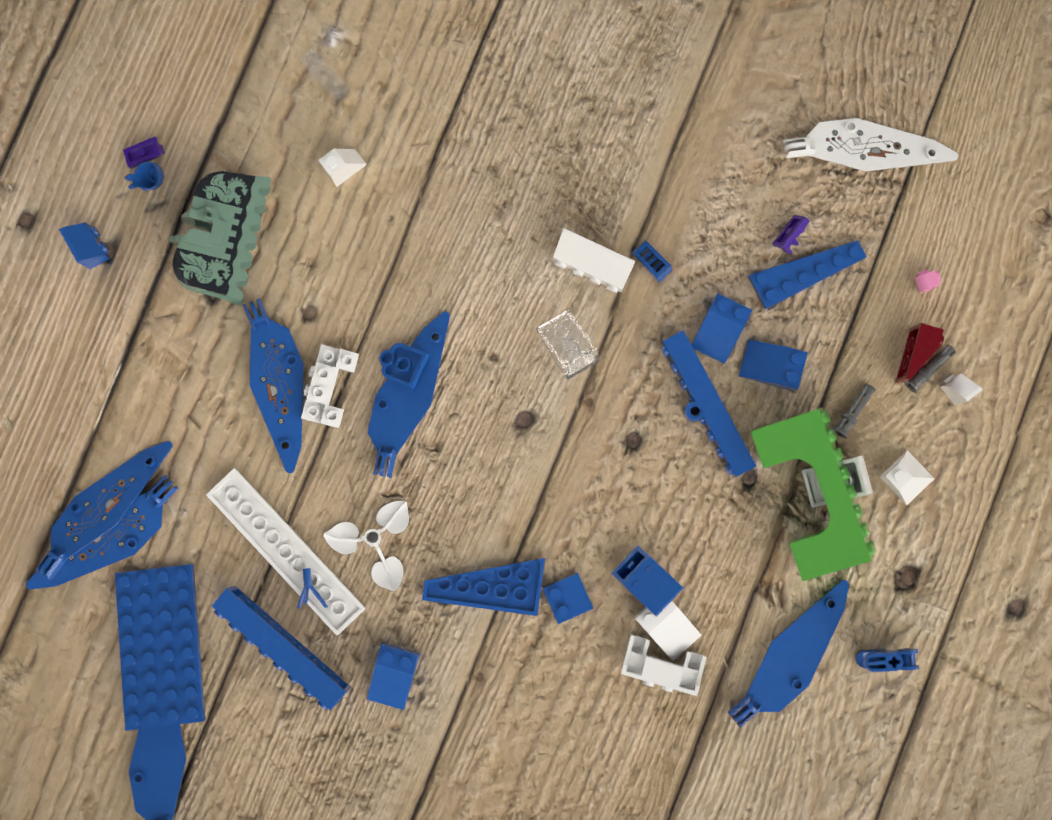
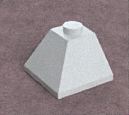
(906, 477)

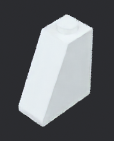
(341, 164)

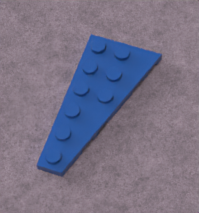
(501, 588)

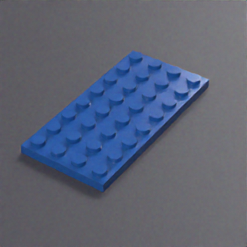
(159, 647)

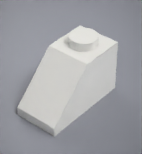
(960, 388)

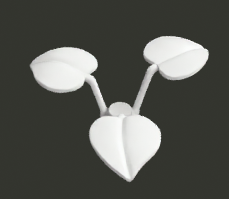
(345, 535)

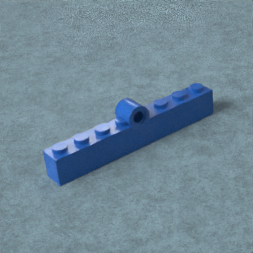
(708, 404)

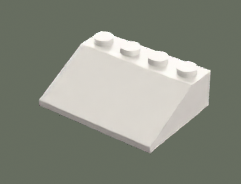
(592, 261)

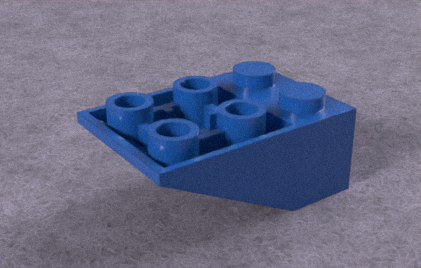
(647, 580)

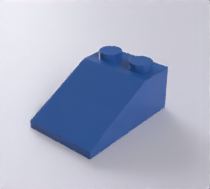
(721, 328)
(773, 365)
(393, 676)

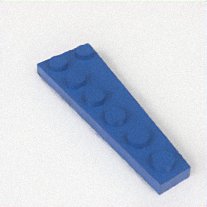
(793, 277)

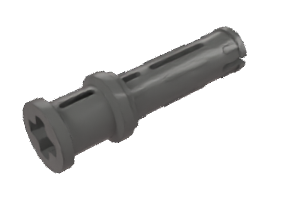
(924, 373)
(849, 419)

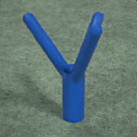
(308, 584)

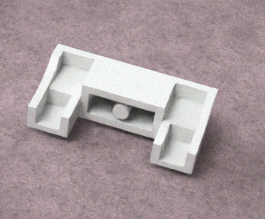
(322, 385)
(661, 672)

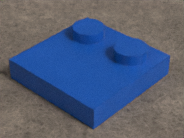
(568, 598)

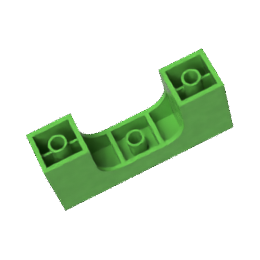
(846, 536)

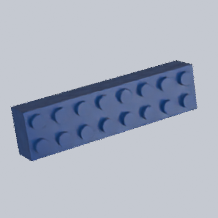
(281, 647)

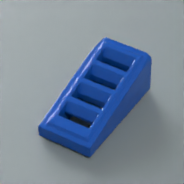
(657, 257)

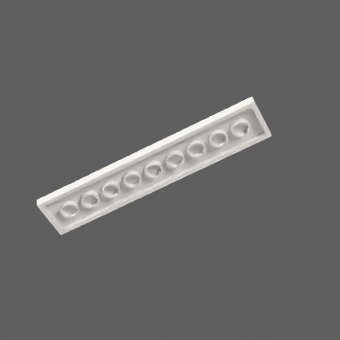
(285, 549)

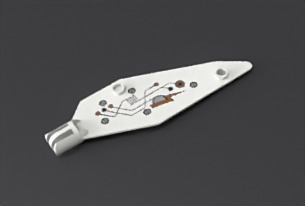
(867, 146)

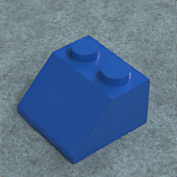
(85, 244)

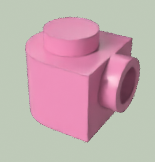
(927, 280)

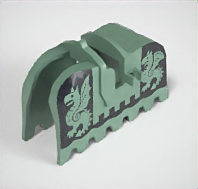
(216, 259)

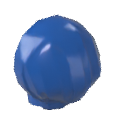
(146, 176)

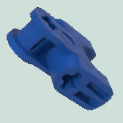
(887, 660)

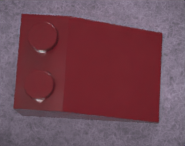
(920, 346)

